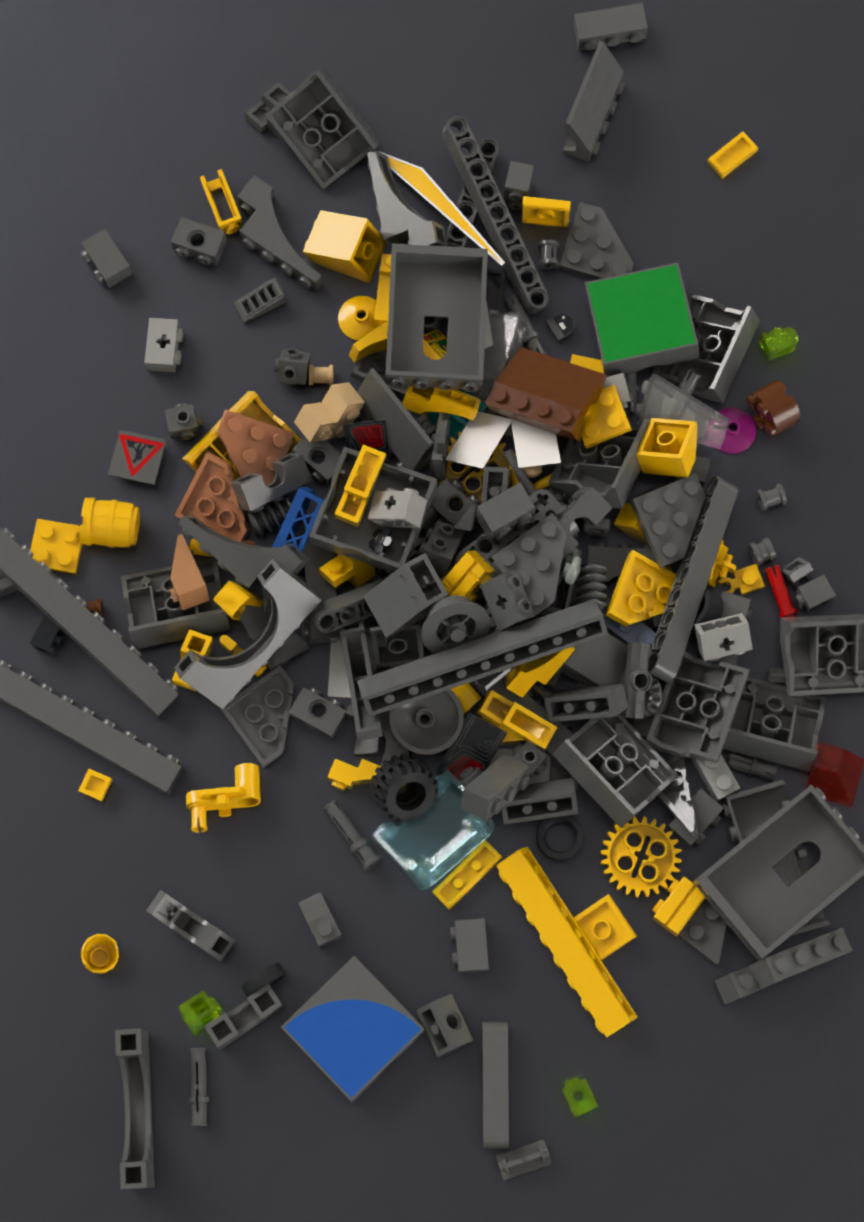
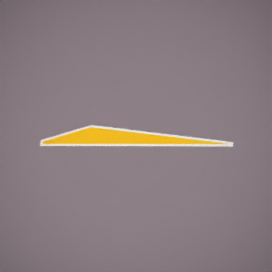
(429, 190)

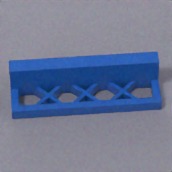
(295, 516)

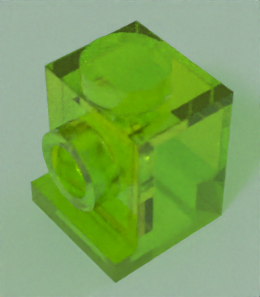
(778, 342)
(193, 1007)
(588, 1101)

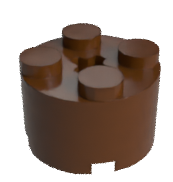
(773, 408)

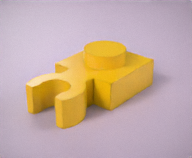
(745, 580)

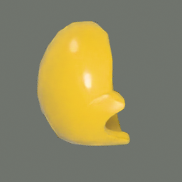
(99, 953)

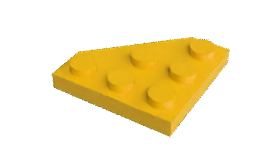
(640, 590)

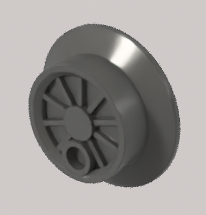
(454, 623)

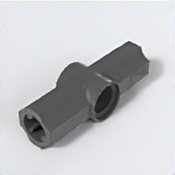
(636, 665)

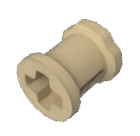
(321, 375)

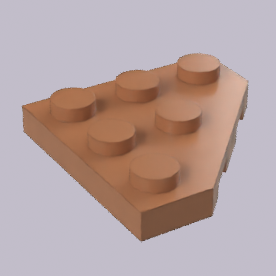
(253, 444)
(214, 500)

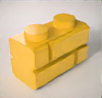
(468, 576)
(679, 906)

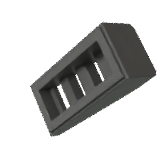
(263, 289)

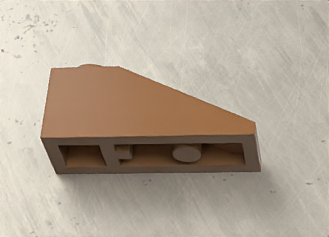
(186, 578)

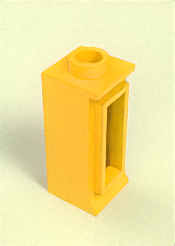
(233, 224)

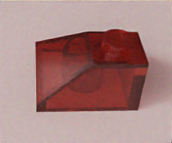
(836, 773)

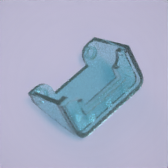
(438, 839)

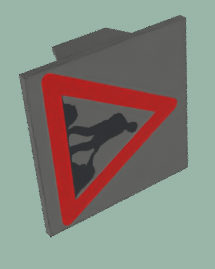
(137, 457)

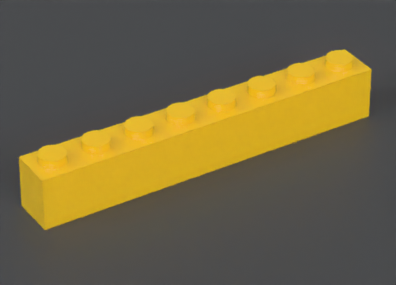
(566, 941)

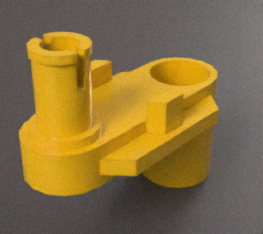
(244, 794)

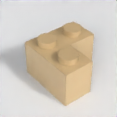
(326, 418)

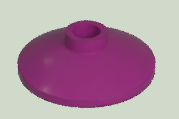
(743, 437)

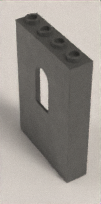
(441, 285)
(752, 894)

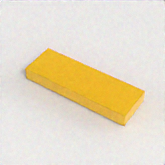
(466, 875)

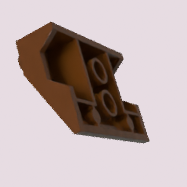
(545, 392)

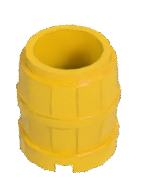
(109, 523)

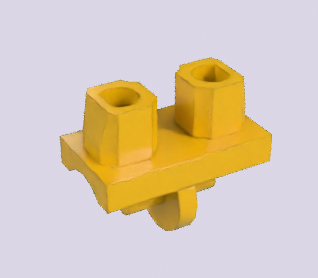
(721, 566)

